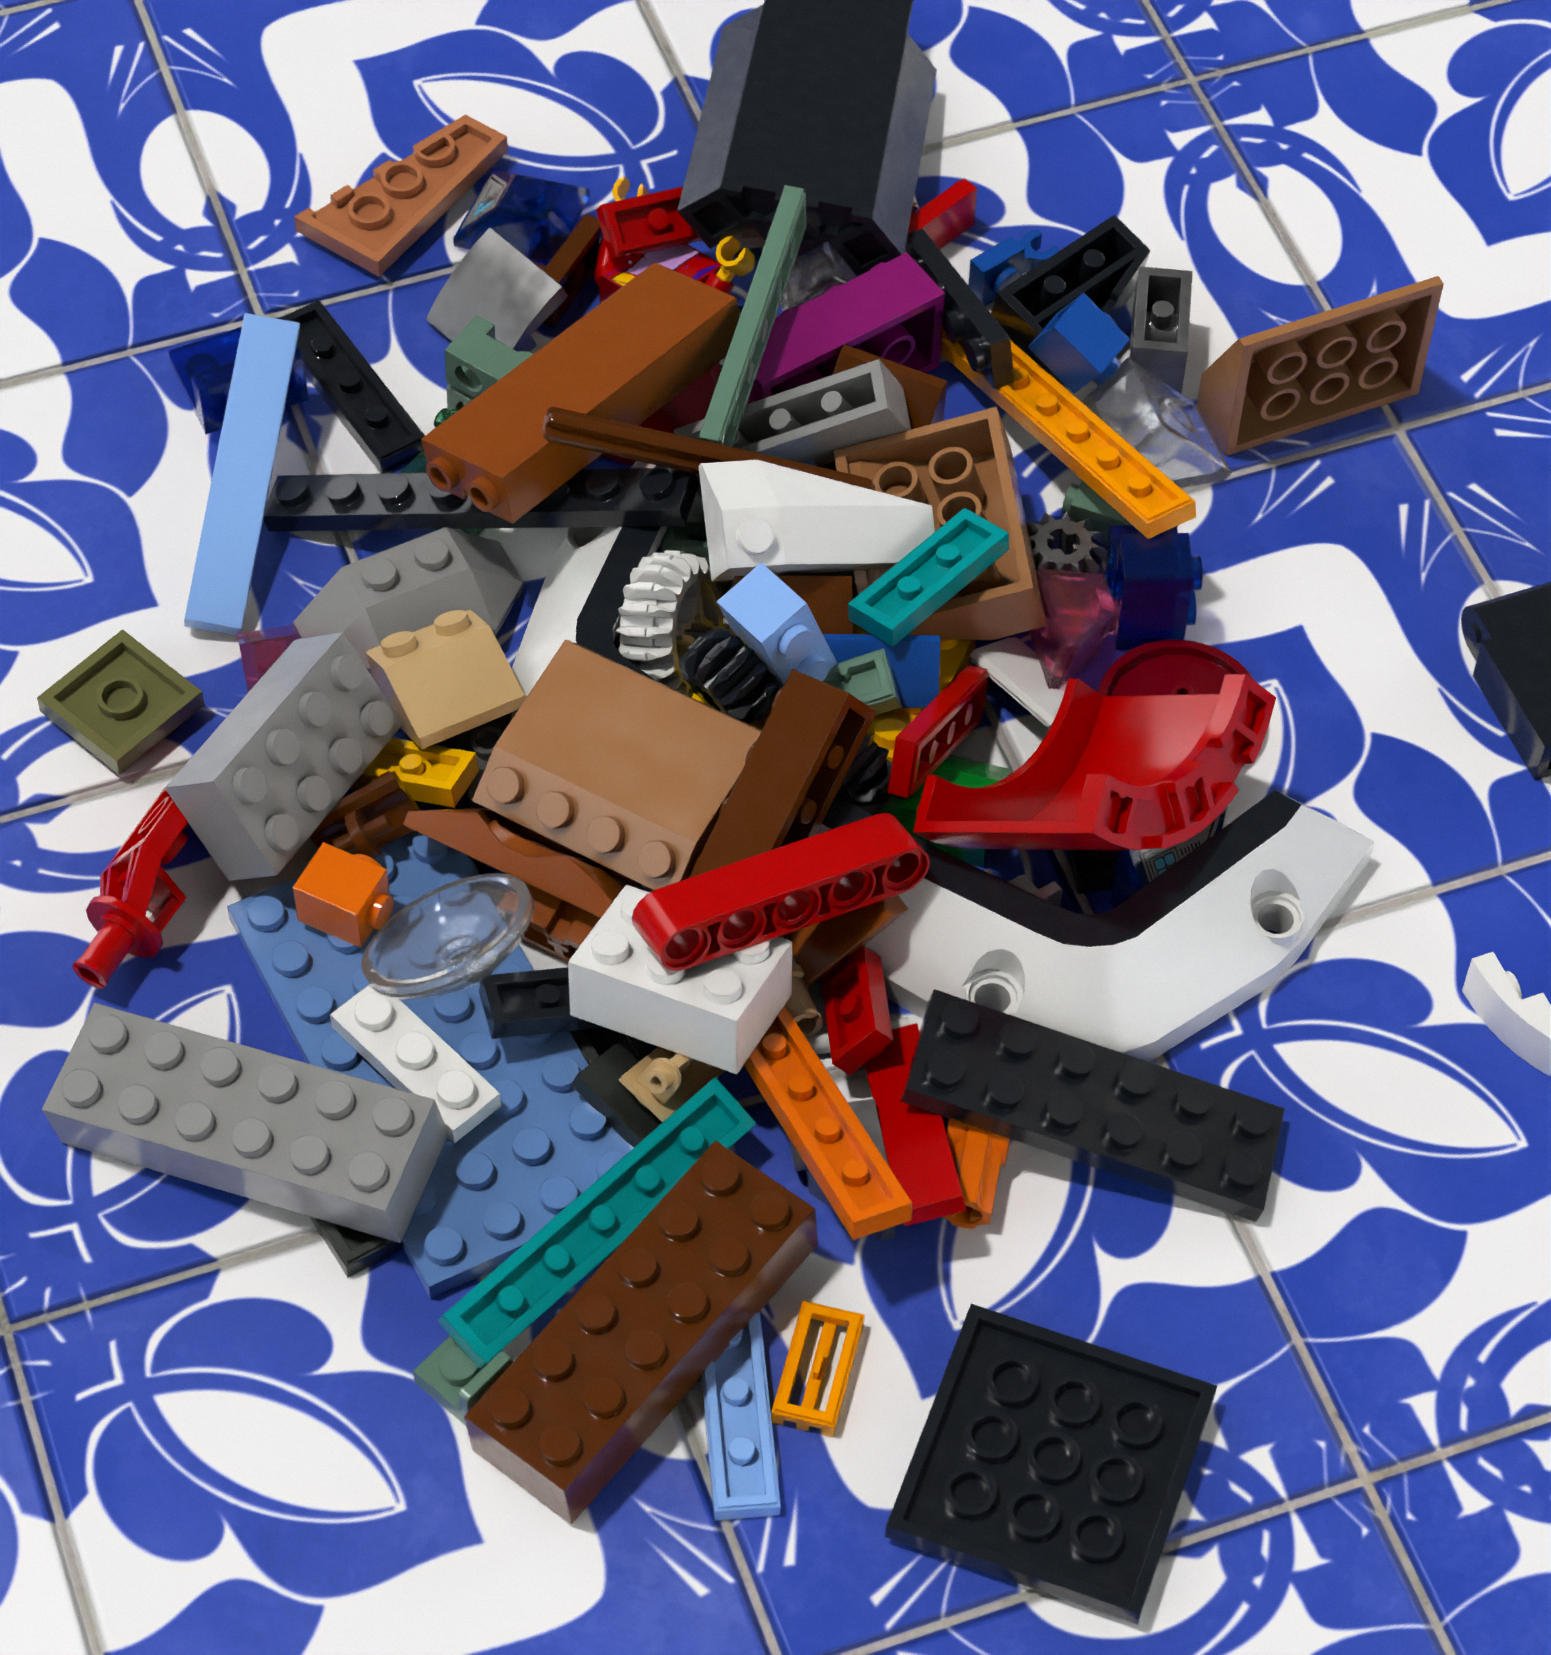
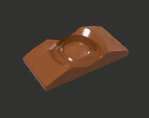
(524, 855)

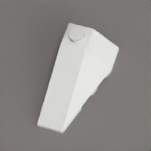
(802, 522)

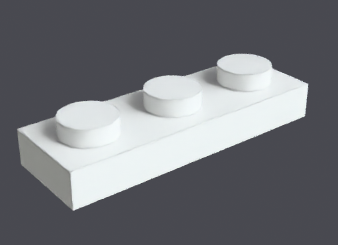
(415, 1059)

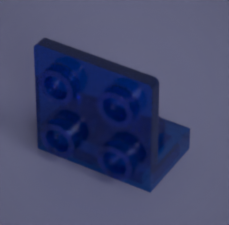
(207, 372)

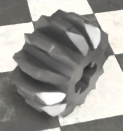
(1068, 545)

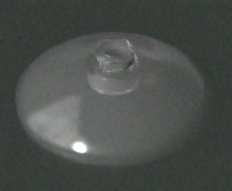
(449, 937)

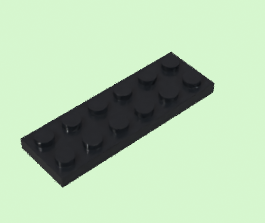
(1094, 1105)

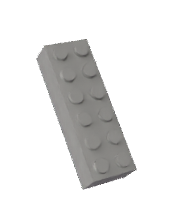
(247, 1121)

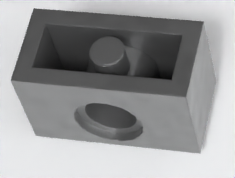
(1162, 323)

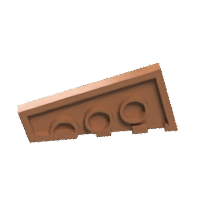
(405, 196)

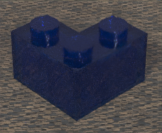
(1151, 585)

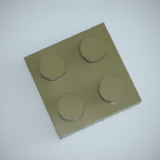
(120, 701)

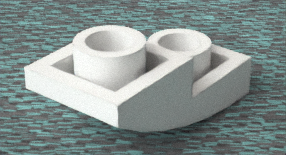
(1517, 1022)

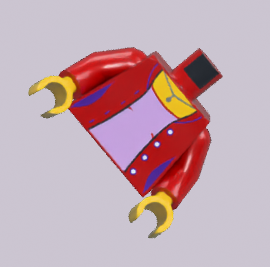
(683, 259)

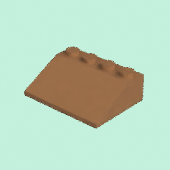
(1320, 368)
(954, 468)
(616, 766)

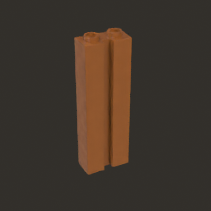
(609, 364)

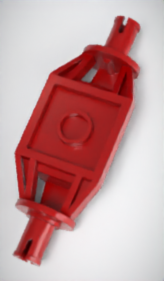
(128, 888)

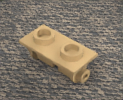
(667, 1080)

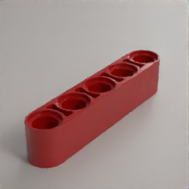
(779, 891)

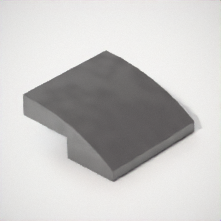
(499, 287)

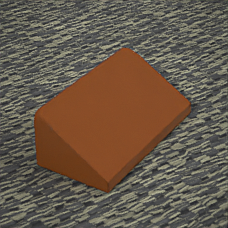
(830, 942)

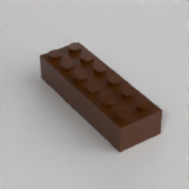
(642, 1331)

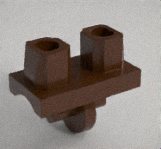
(368, 817)

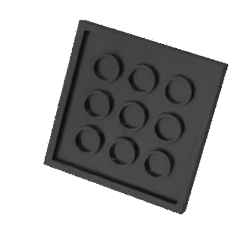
(1052, 1463)

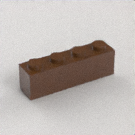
(788, 772)

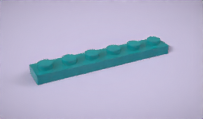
(591, 1225)

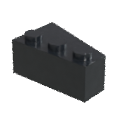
(1097, 263)

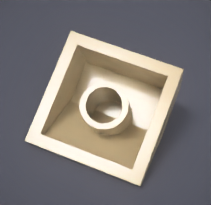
(445, 677)

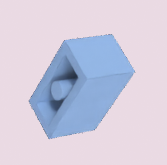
(777, 626)

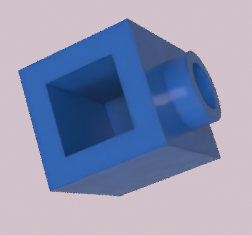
(1080, 344)

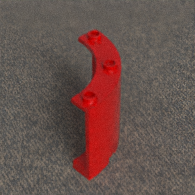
(1111, 774)

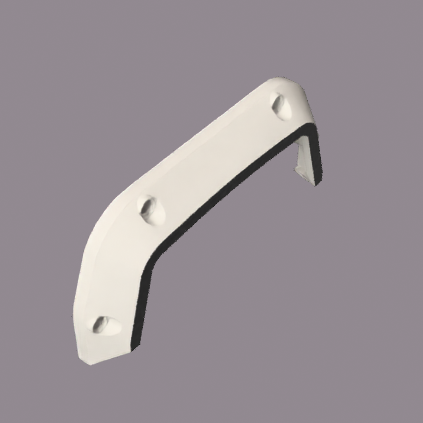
(1116, 978)

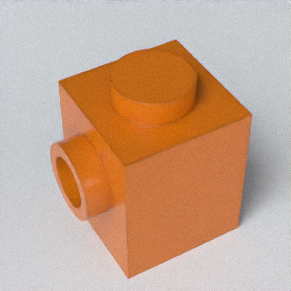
(343, 894)

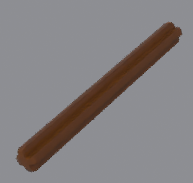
(661, 447)

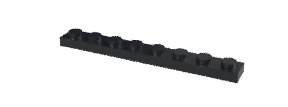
(414, 503)

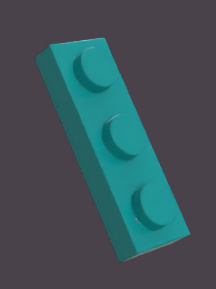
(928, 576)

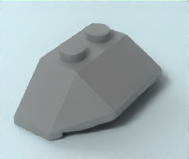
(412, 587)

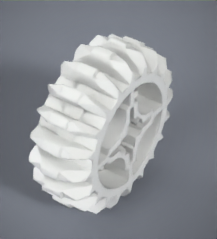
(665, 612)

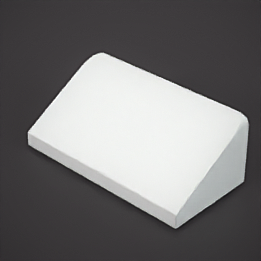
(1020, 674)

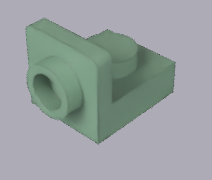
(455, 1379)

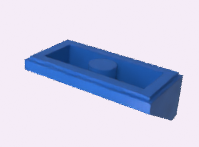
(912, 662)

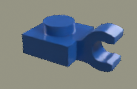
(1005, 264)

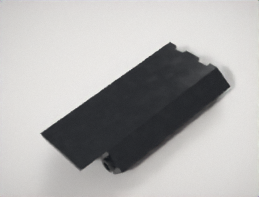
(816, 103)

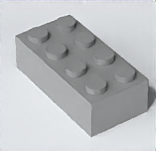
(284, 757)

